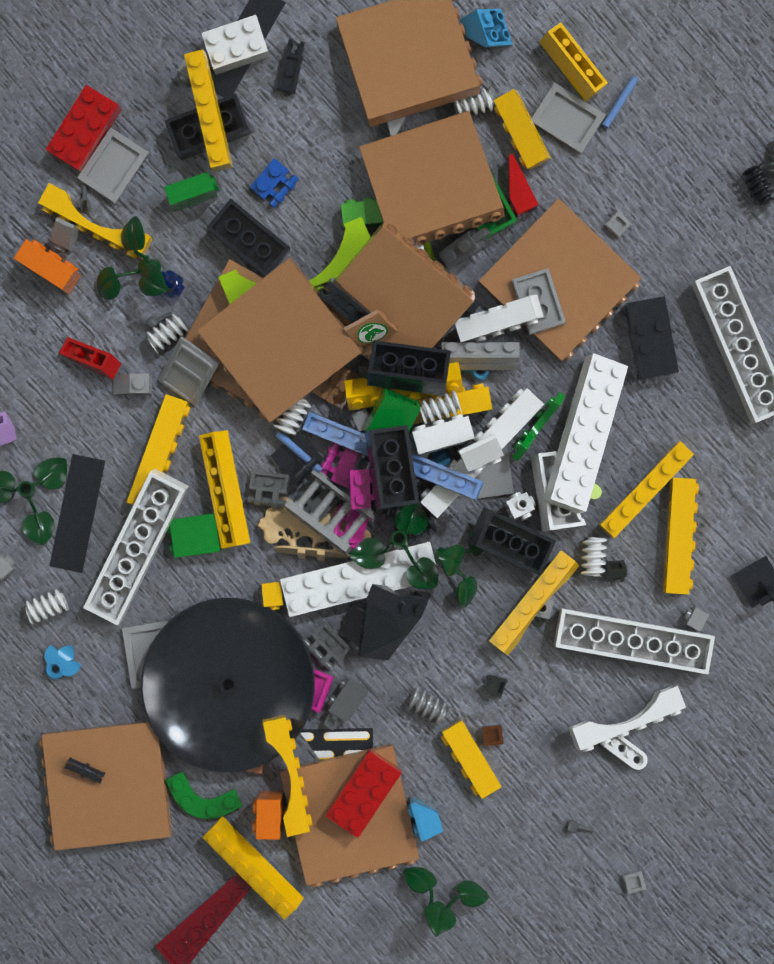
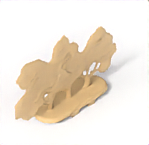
(280, 519)

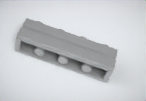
(484, 355)

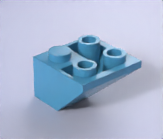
(487, 28)
(426, 819)

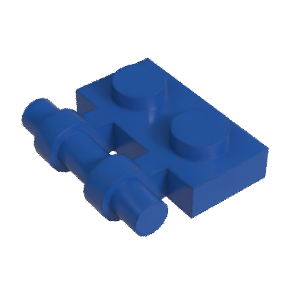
(269, 180)

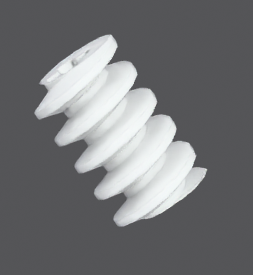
(475, 102)
(166, 333)
(440, 407)
(292, 416)
(593, 556)
(46, 606)

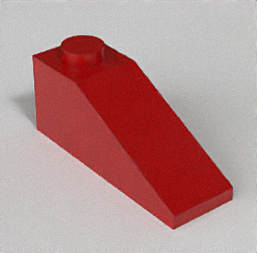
(519, 192)
(90, 358)

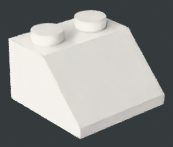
(481, 453)

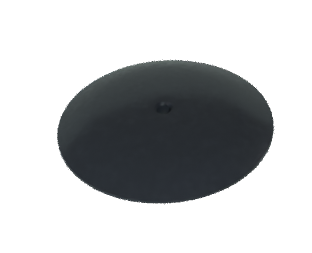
(187, 675)

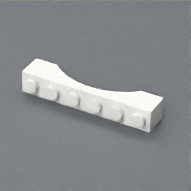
(662, 704)

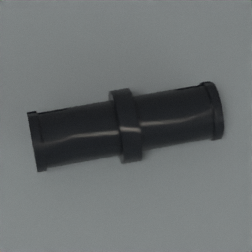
(85, 770)

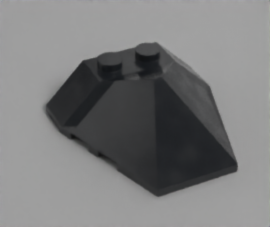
(389, 620)

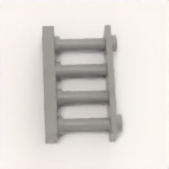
(327, 531)

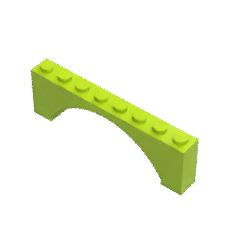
(353, 240)

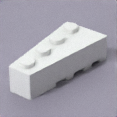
(499, 318)
(551, 516)

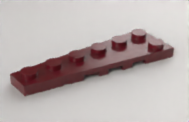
(194, 931)

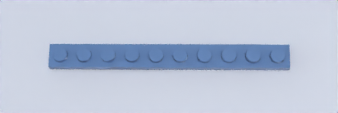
(423, 467)

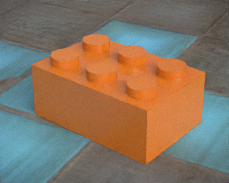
(48, 265)
(269, 815)

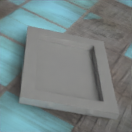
(567, 118)
(113, 165)
(188, 371)
(137, 643)

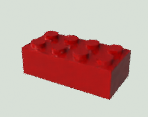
(83, 128)
(363, 793)

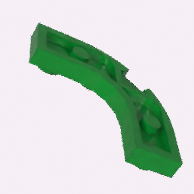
(542, 417)
(198, 806)

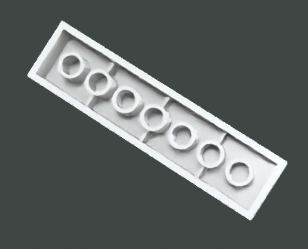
(738, 341)
(505, 427)
(585, 433)
(136, 546)
(348, 581)
(634, 641)

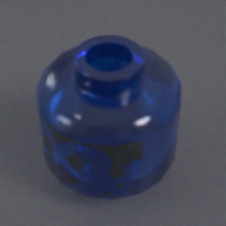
(174, 283)

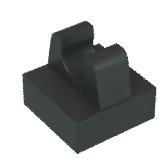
(616, 569)
(496, 686)

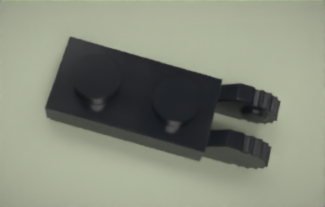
(290, 69)

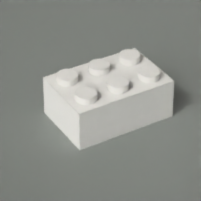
(235, 44)
(441, 435)

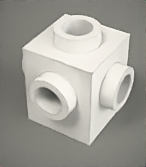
(513, 506)

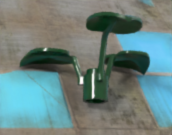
(152, 279)
(53, 476)
(370, 551)
(450, 561)
(438, 915)

